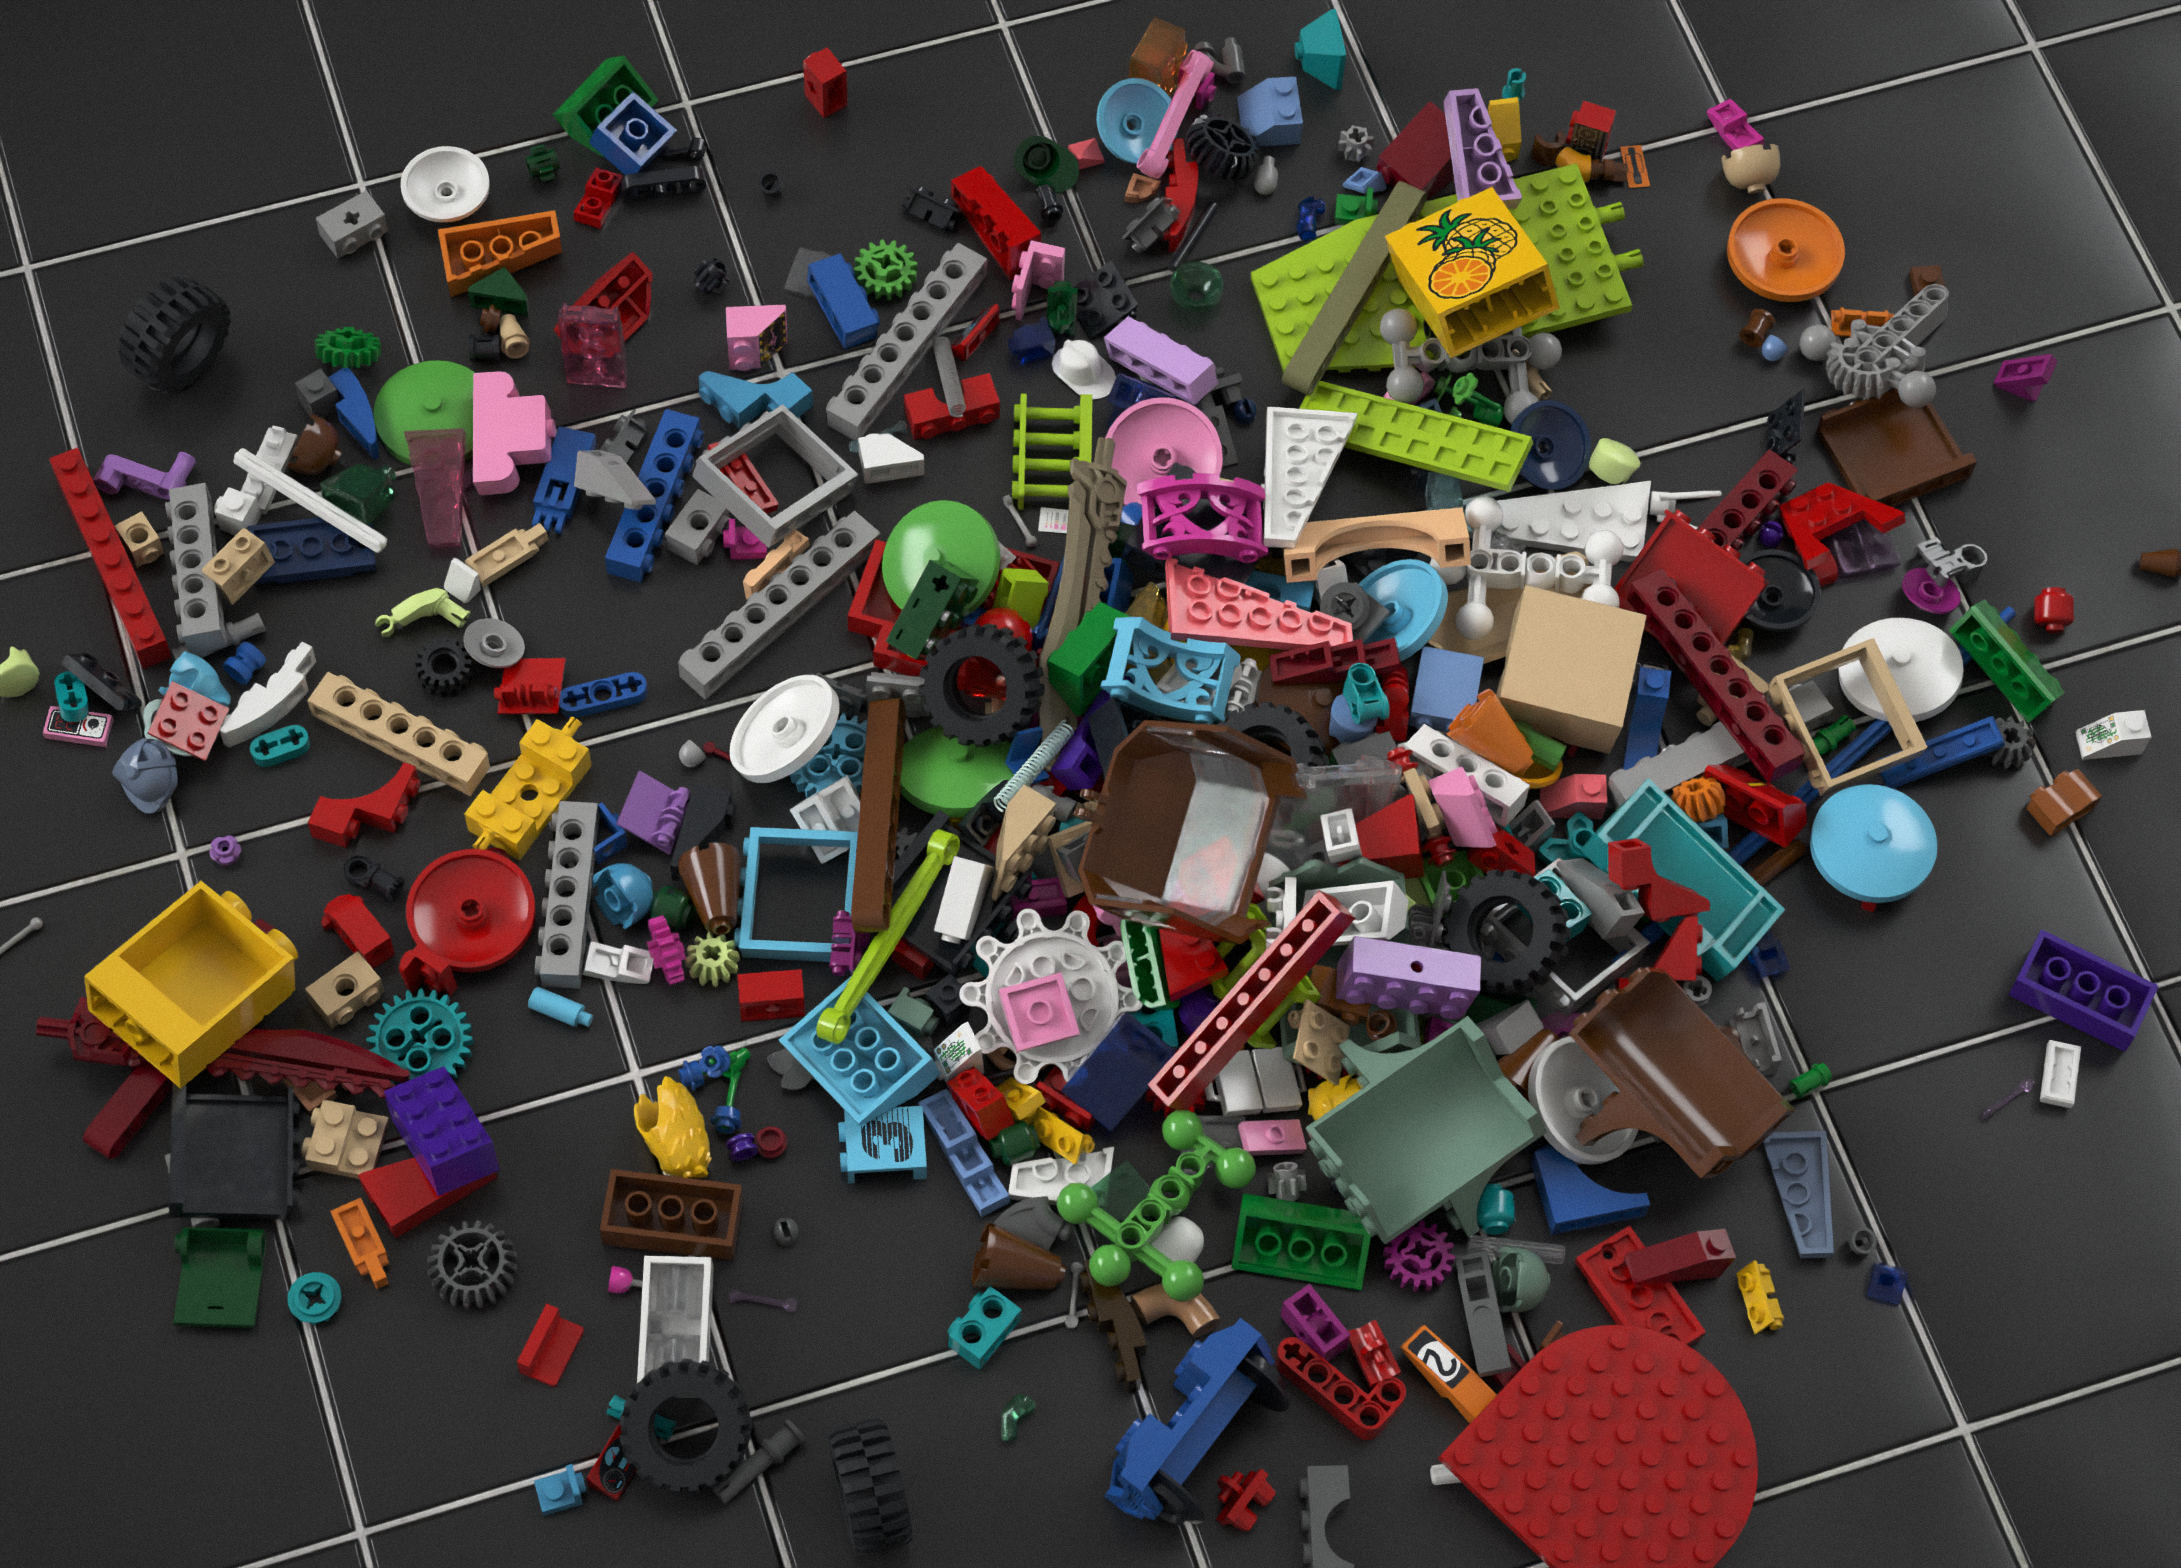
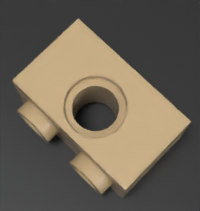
(350, 974)

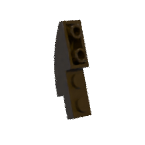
(1113, 1312)

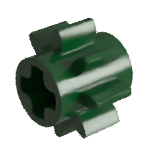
(542, 163)

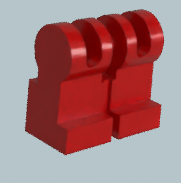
(1396, 688)

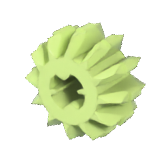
(712, 959)

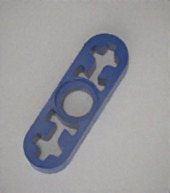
(627, 697)

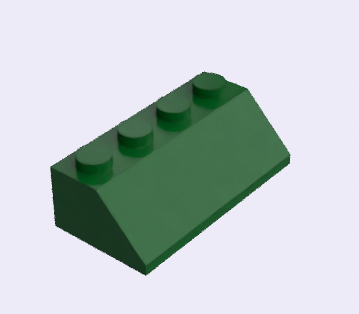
(2006, 660)
(1300, 1242)

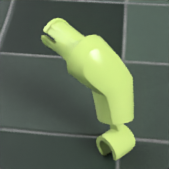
(424, 604)

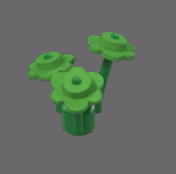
(1485, 410)

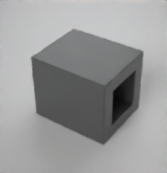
(317, 394)

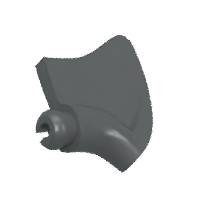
(1035, 1222)

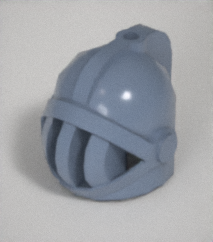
(151, 780)

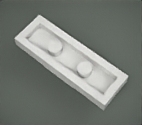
(276, 451)
(1284, 904)

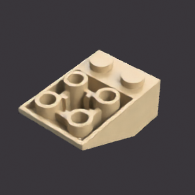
(1021, 837)

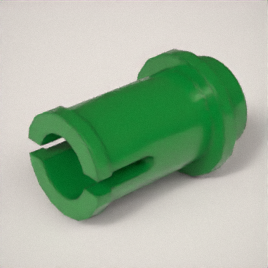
(1817, 1076)

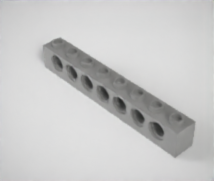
(856, 419)
(709, 676)

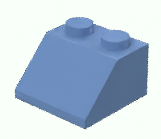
(1272, 112)

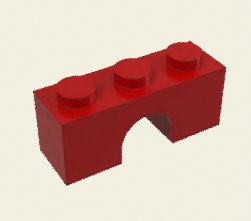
(931, 417)

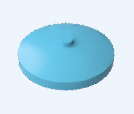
(1415, 599)
(1873, 843)

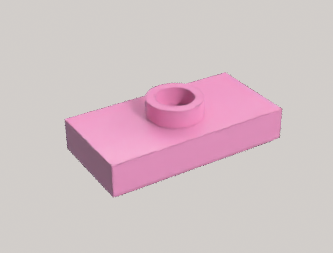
(1272, 1137)

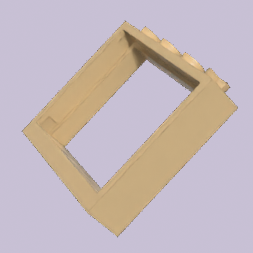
(1887, 695)

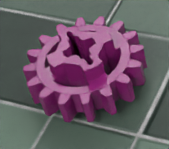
(1411, 1267)

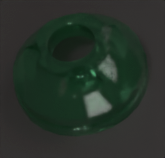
(1200, 277)

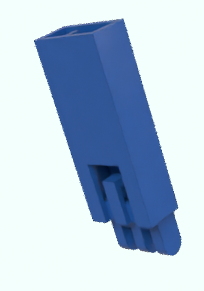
(561, 469)

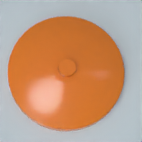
(1785, 250)

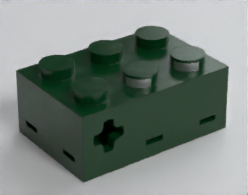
(933, 608)

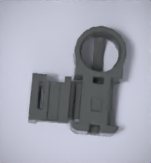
(1950, 565)

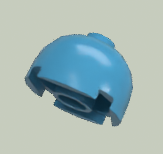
(623, 893)

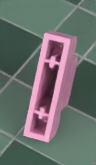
(506, 432)

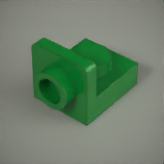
(1354, 207)

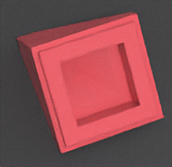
(1087, 153)

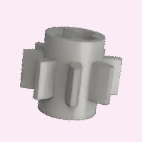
(1355, 143)
(1286, 1181)

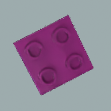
(846, 956)

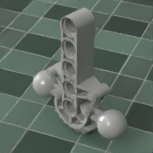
(1877, 355)

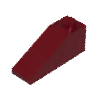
(1682, 1258)

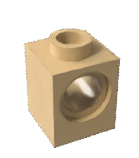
(137, 529)

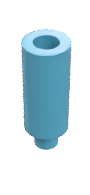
(559, 1007)

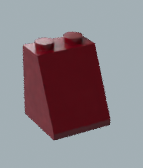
(1420, 153)

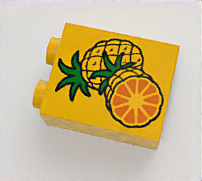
(1472, 272)

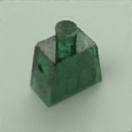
(361, 491)

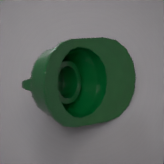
(1046, 163)

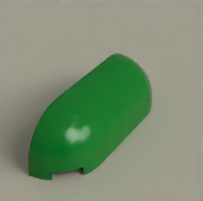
(1146, 966)

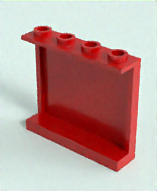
(1704, 572)

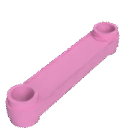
(1153, 159)

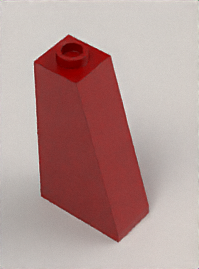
(407, 1197)

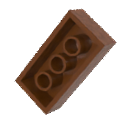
(671, 1214)

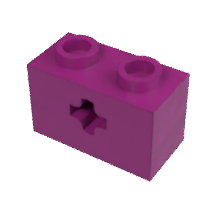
(1315, 1323)

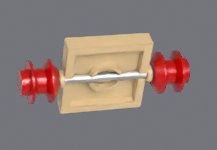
(1429, 814)

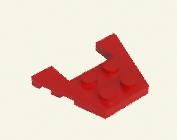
(1827, 512)

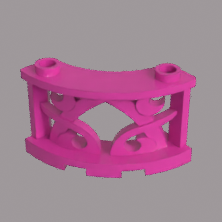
(1238, 495)

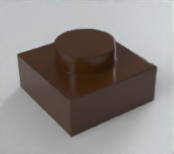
(1924, 276)

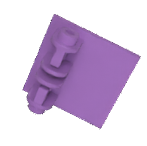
(654, 812)

